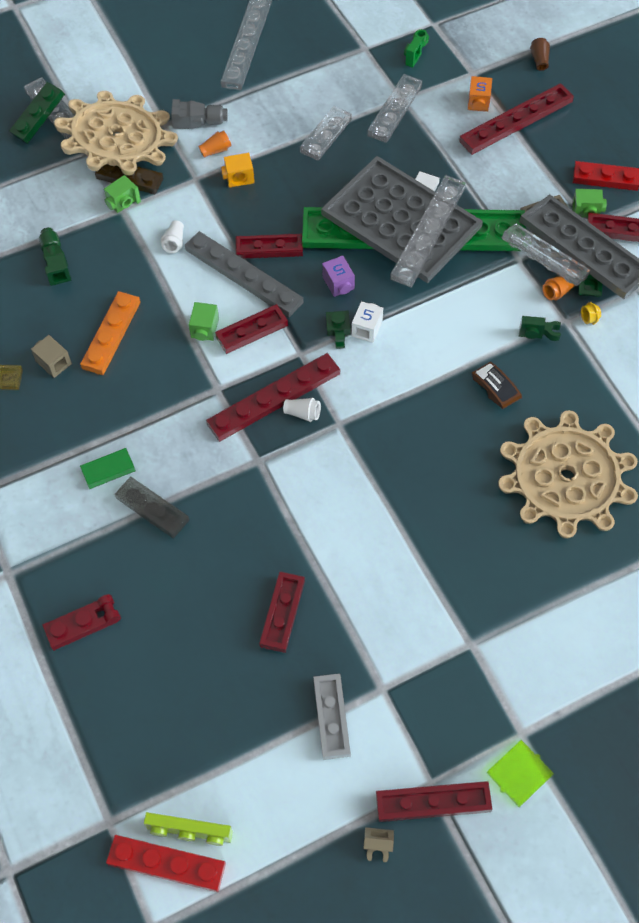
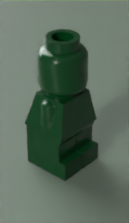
(55, 259)

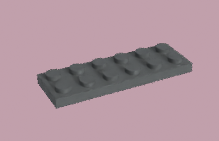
(584, 243)

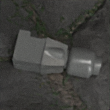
(194, 114)

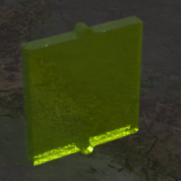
(520, 773)

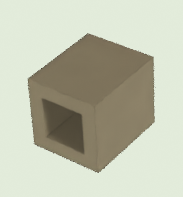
(51, 356)

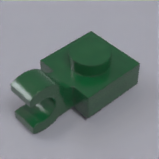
(338, 325)
(537, 327)

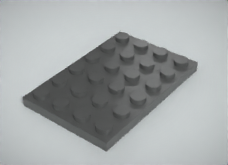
(386, 207)

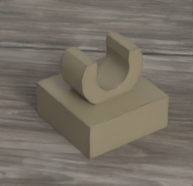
(378, 840)

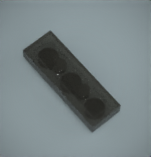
(152, 507)

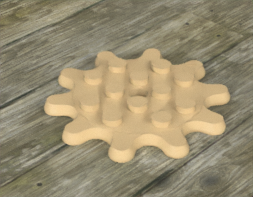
(97, 122)
(571, 448)

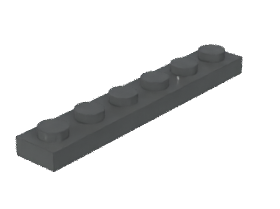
(244, 273)

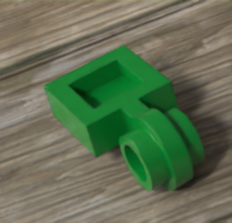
(414, 49)

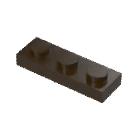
(144, 179)

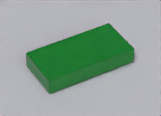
(107, 468)

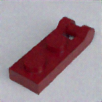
(81, 622)

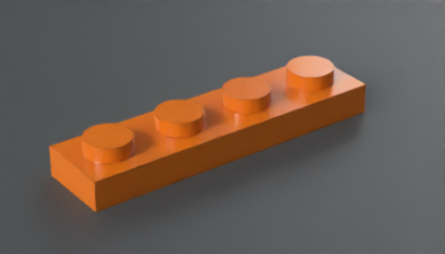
(110, 333)

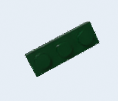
(37, 112)

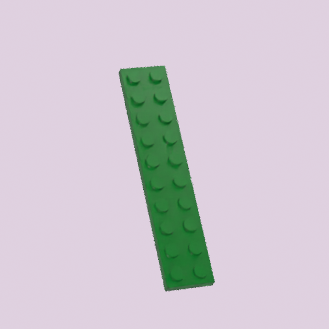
(323, 233)

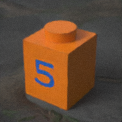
(480, 93)

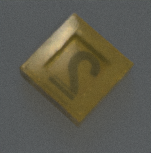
(10, 377)

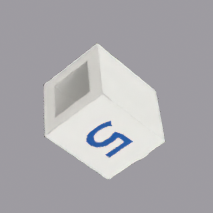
(367, 321)

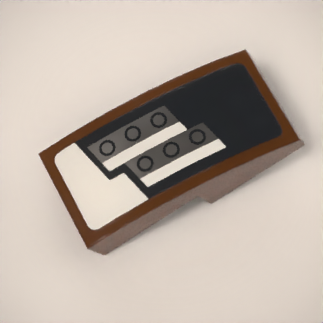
(498, 385)

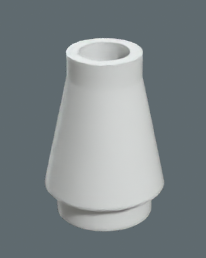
(173, 237)
(303, 408)

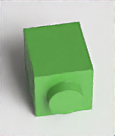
(203, 321)

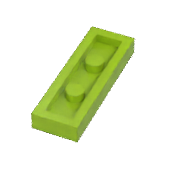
(188, 829)

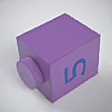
(338, 276)

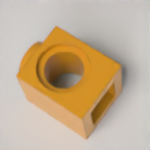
(238, 170)

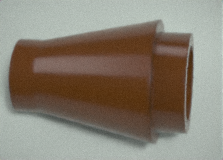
(540, 53)

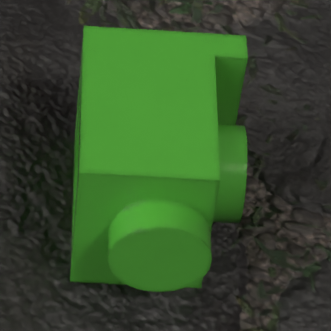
(121, 194)
(588, 201)

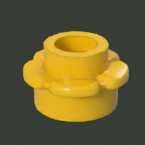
(590, 313)

